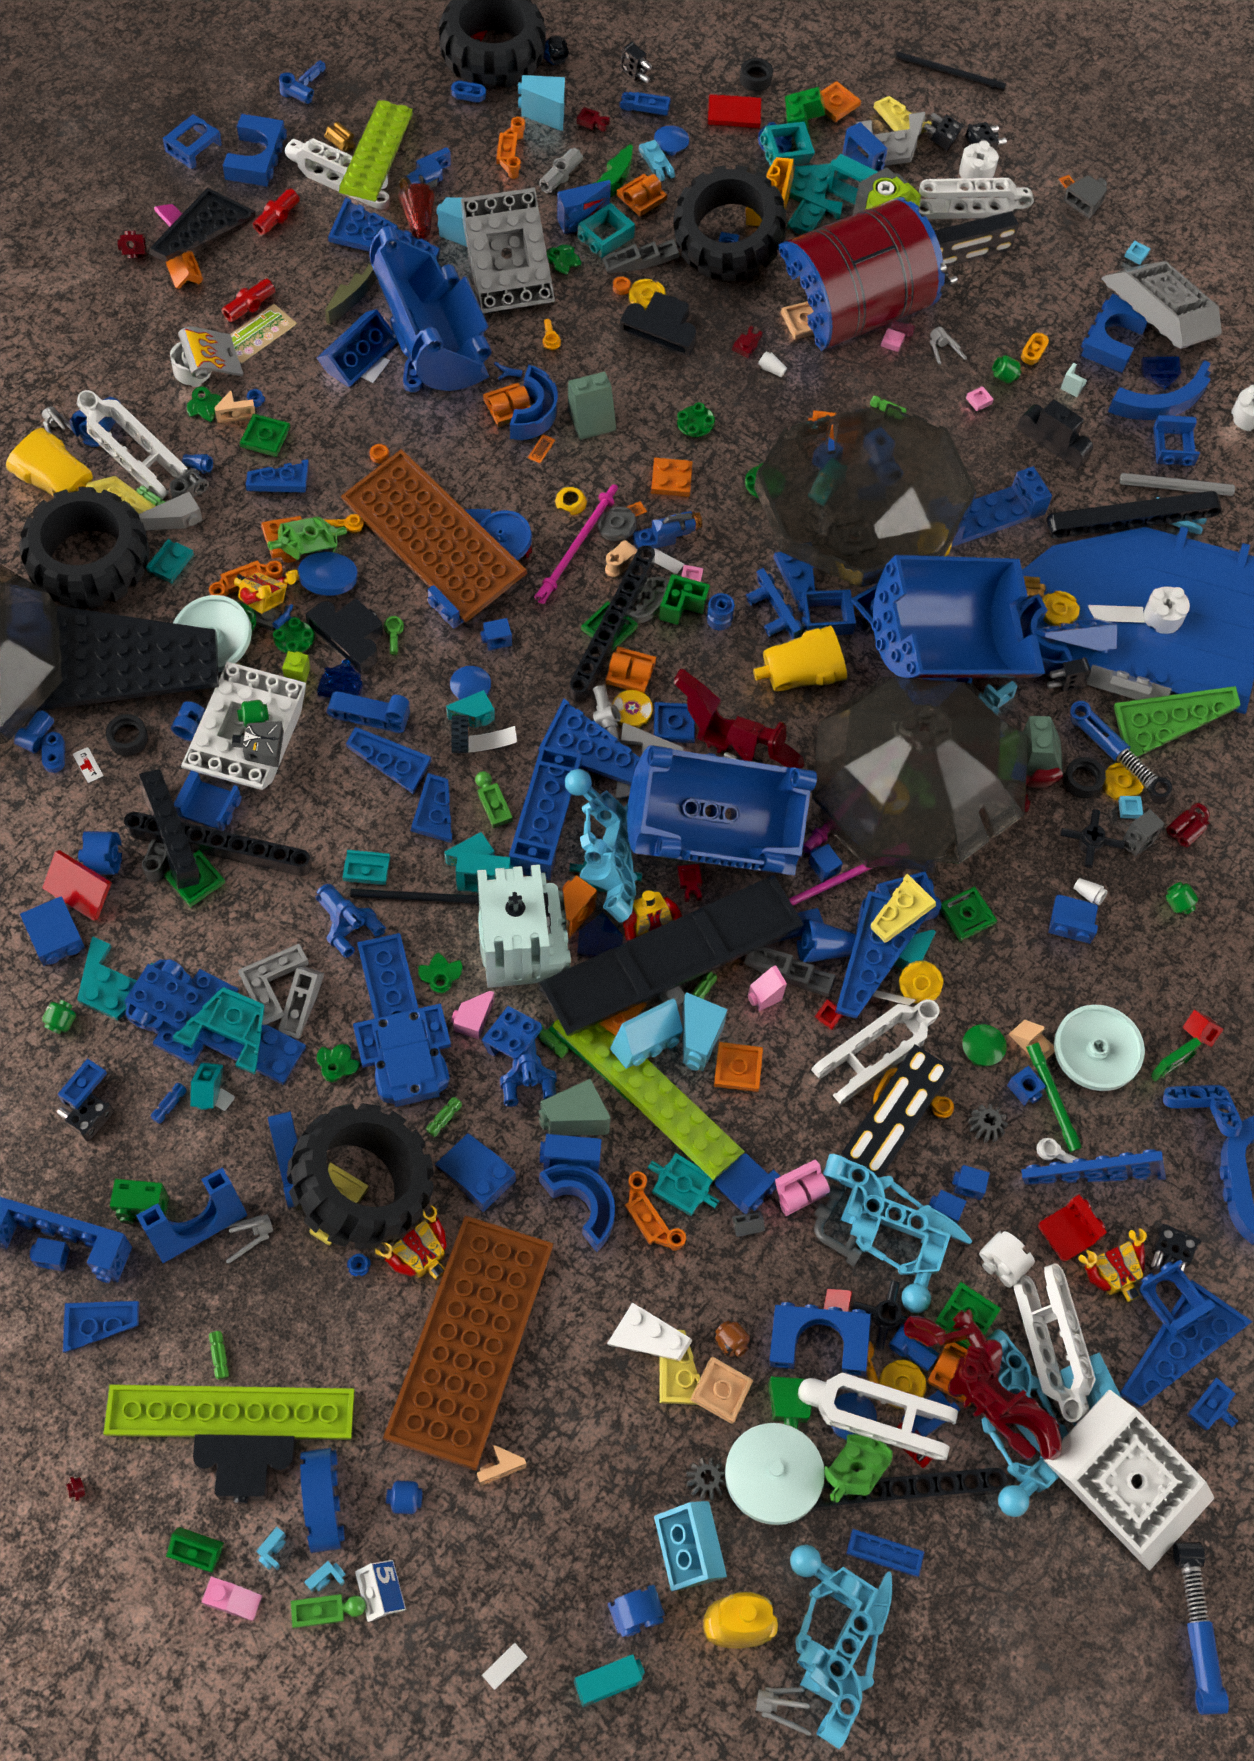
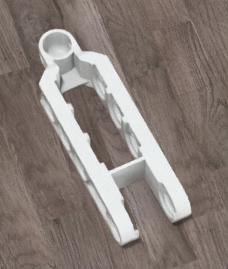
(310, 162)
(949, 196)
(97, 409)
(915, 1018)
(1035, 1323)
(823, 1394)

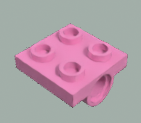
(801, 1187)

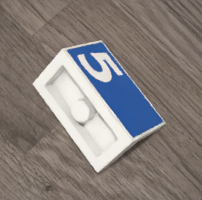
(380, 1589)

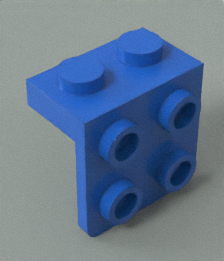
(444, 607)
(1073, 919)
(511, 1034)
(746, 1183)

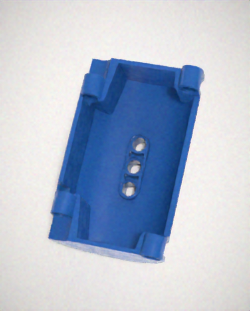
(432, 313)
(764, 802)

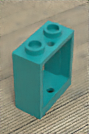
(801, 137)
(849, 168)
(623, 225)
(468, 865)
(609, 1680)

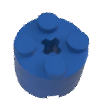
(101, 852)
(636, 1610)

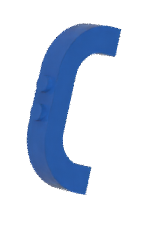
(1236, 1180)

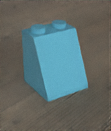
(543, 99)
(450, 220)
(701, 1029)

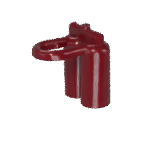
(1189, 825)

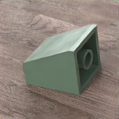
(591, 405)
(1043, 745)
(575, 1112)

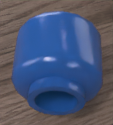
(404, 1497)

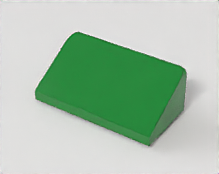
(194, 1549)

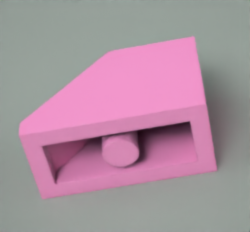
(767, 989)
(473, 1015)
(231, 1599)

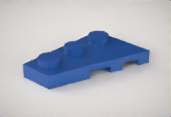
(285, 479)
(796, 575)
(433, 810)
(96, 1321)

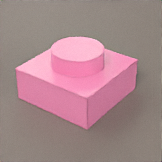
(893, 340)
(979, 398)
(692, 572)

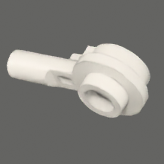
(1049, 1149)

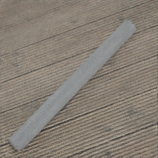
(1176, 484)

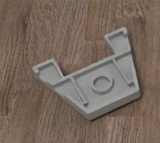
(900, 143)
(636, 736)

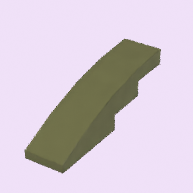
(348, 296)

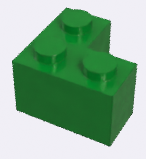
(804, 106)
(681, 595)

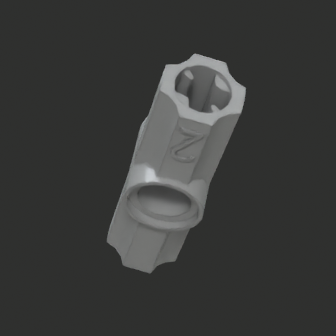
(560, 171)

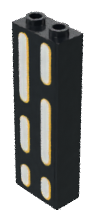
(977, 238)
(897, 1111)

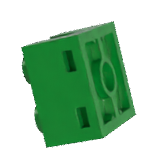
(134, 1197)
(963, 1298)

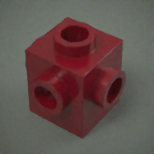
(138, 241)

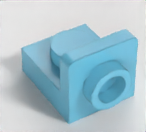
(1001, 695)
(273, 1543)
(320, 1578)

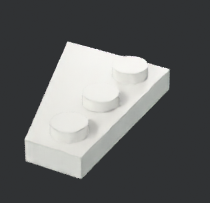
(649, 1335)

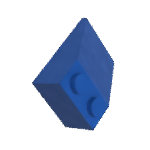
(476, 1171)

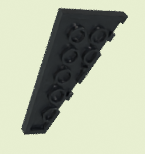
(202, 221)

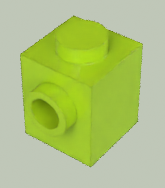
(296, 666)

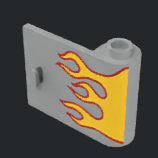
(209, 352)

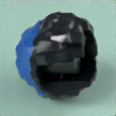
(556, 50)

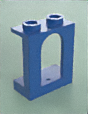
(187, 154)
(1175, 425)
(1173, 1273)

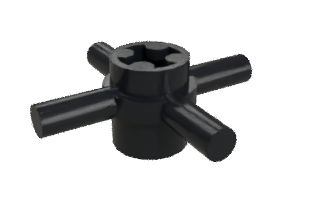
(1093, 832)
(883, 1323)

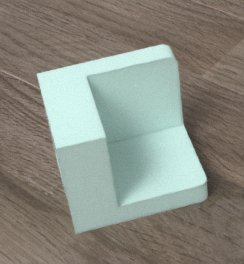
(1073, 383)

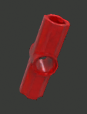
(276, 212)
(248, 300)

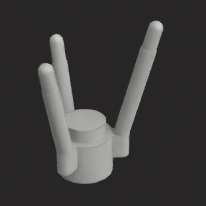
(941, 338)
(54, 419)
(259, 1224)
(768, 1702)

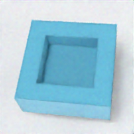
(1137, 252)
(1130, 806)

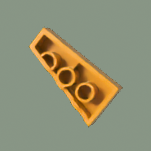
(781, 176)

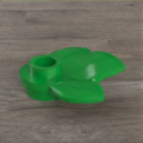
(563, 258)
(203, 406)
(440, 971)
(338, 1059)

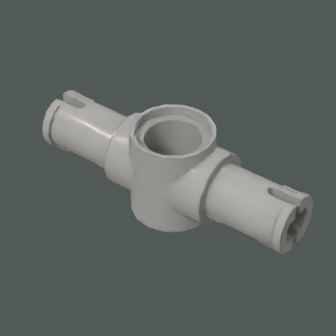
(607, 713)

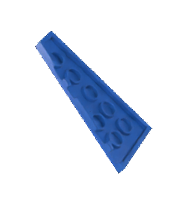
(358, 227)
(599, 749)
(871, 958)
(1099, 1170)
(1172, 1357)

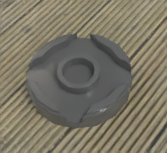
(617, 523)

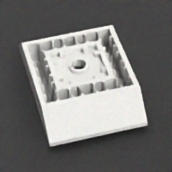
(212, 744)
(1098, 1467)

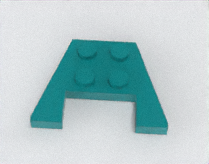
(811, 185)
(101, 986)
(233, 1018)

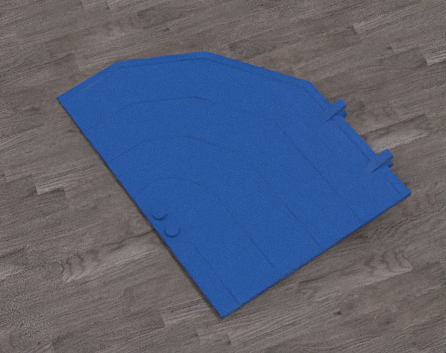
(1124, 568)

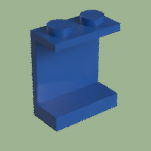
(206, 802)
(52, 931)

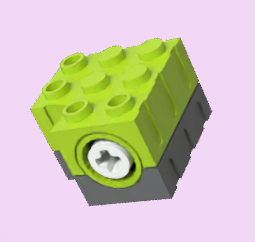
(882, 188)

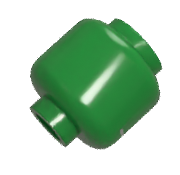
(1006, 369)
(253, 712)
(1181, 898)
(59, 1017)

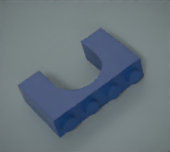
(260, 167)
(1100, 345)
(174, 1238)
(793, 1321)

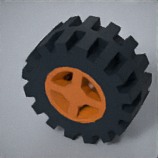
(460, 734)

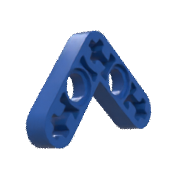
(1211, 1096)

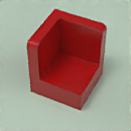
(1202, 1028)

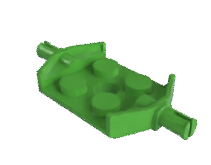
(295, 540)
(859, 1453)

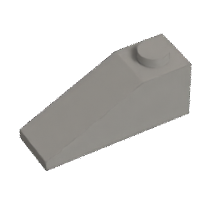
(173, 514)
(300, 1000)

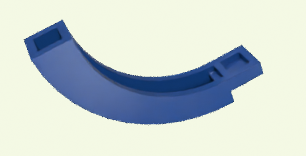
(1148, 407)

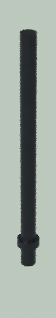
(950, 70)
(415, 896)

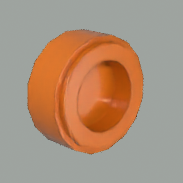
(621, 285)
(379, 453)

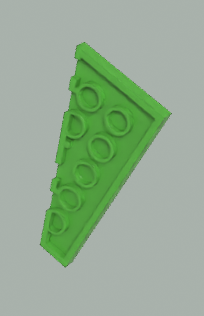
(1158, 720)

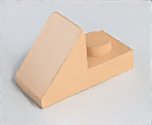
(228, 410)
(1030, 1033)
(507, 1464)

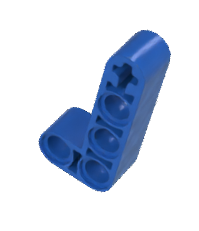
(370, 712)
(284, 1140)

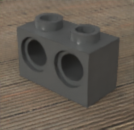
(1143, 832)

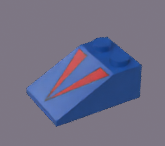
(580, 203)

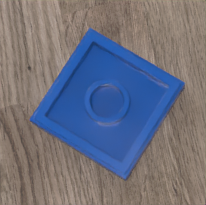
(674, 722)

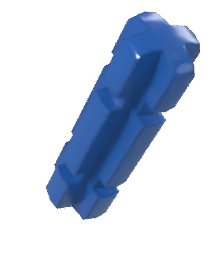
(312, 73)
(168, 1103)

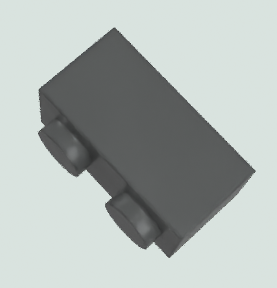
(748, 1224)

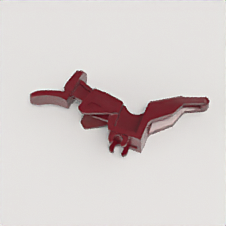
(740, 733)

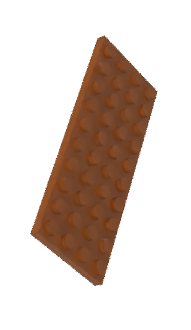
(433, 534)
(469, 1343)

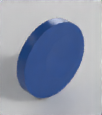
(510, 531)
(327, 573)

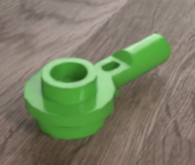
(393, 626)

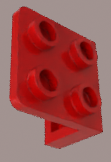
(1072, 1228)

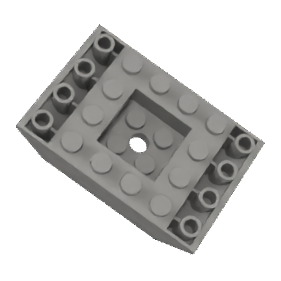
(511, 223)
(1168, 302)

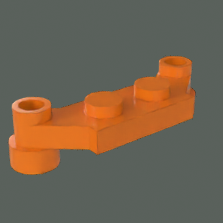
(507, 147)
(226, 584)
(647, 1218)

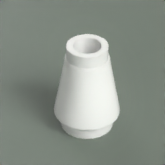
(772, 364)
(1091, 891)

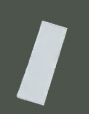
(492, 740)

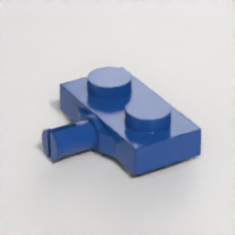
(1213, 1406)

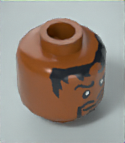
(732, 1339)

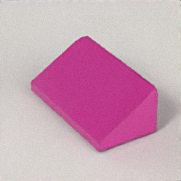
(168, 213)

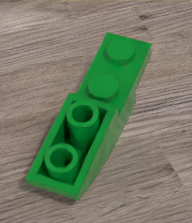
(618, 169)

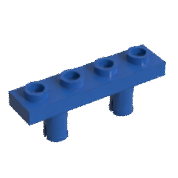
(775, 596)

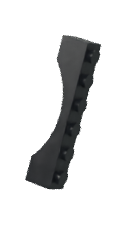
(173, 836)

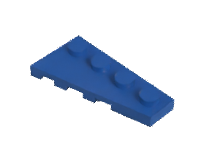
(392, 759)

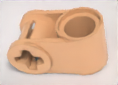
(620, 559)

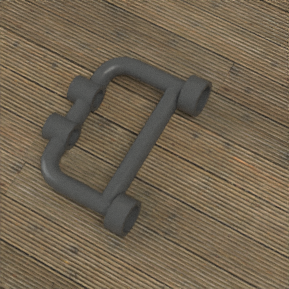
(824, 1212)

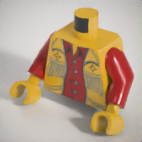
(262, 591)
(650, 913)
(419, 1249)
(1119, 1267)

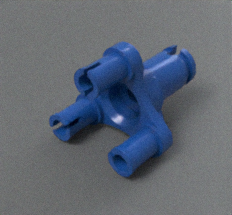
(346, 918)
(527, 1071)

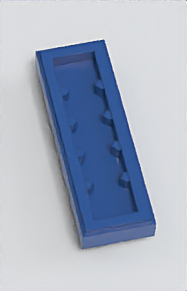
(885, 1553)

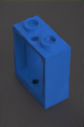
(861, 136)
(828, 598)
(922, 879)
(570, 1151)

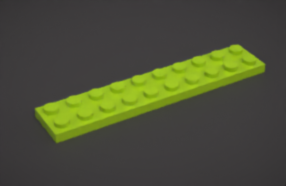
(376, 151)
(660, 1102)
(229, 1411)

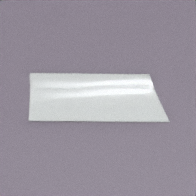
(1117, 613)

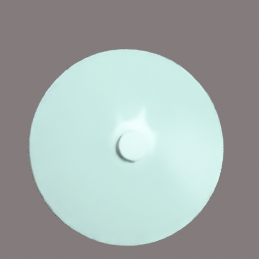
(226, 618)
(1099, 1047)
(774, 1473)

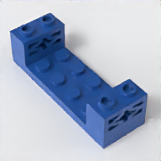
(1005, 508)
(544, 811)
(108, 1246)

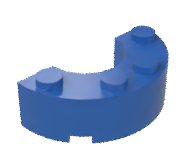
(540, 416)
(1030, 615)
(589, 1187)
(319, 1500)

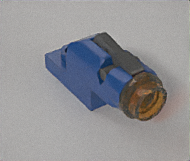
(428, 169)
(667, 529)

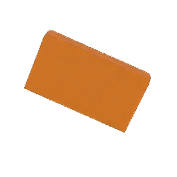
(184, 268)

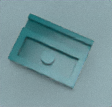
(806, 218)
(170, 561)
(366, 867)

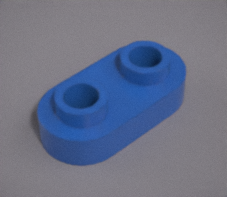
(468, 91)
(410, 378)
(53, 750)

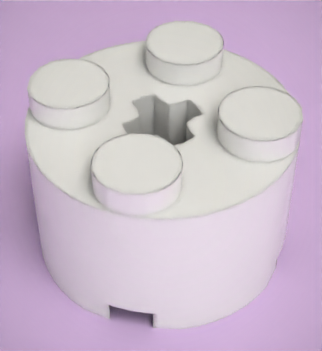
(978, 161)
(181, 367)
(1244, 409)
(1166, 609)
(1006, 1258)

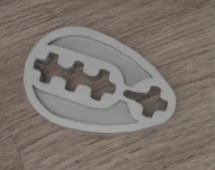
(652, 606)

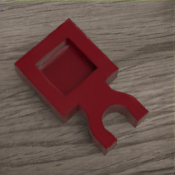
(591, 118)
(747, 343)
(690, 878)

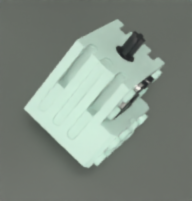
(521, 927)

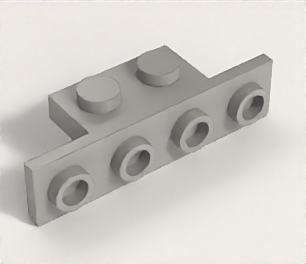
(1125, 685)

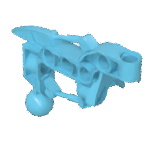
(606, 857)
(934, 1231)
(1015, 1499)
(869, 1607)

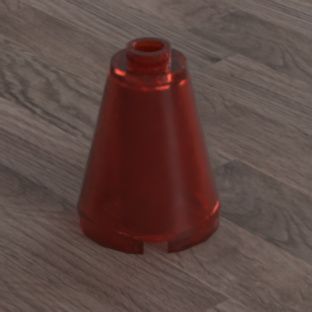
(418, 206)

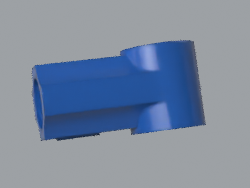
(291, 88)
(31, 736)
(913, 1349)

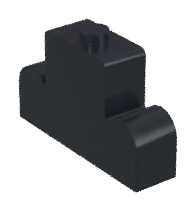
(661, 323)
(1057, 431)
(348, 631)
(243, 1463)

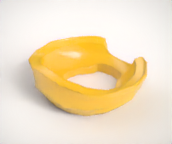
(575, 508)

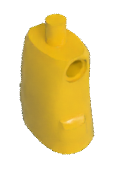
(47, 464)
(804, 661)
(740, 1621)

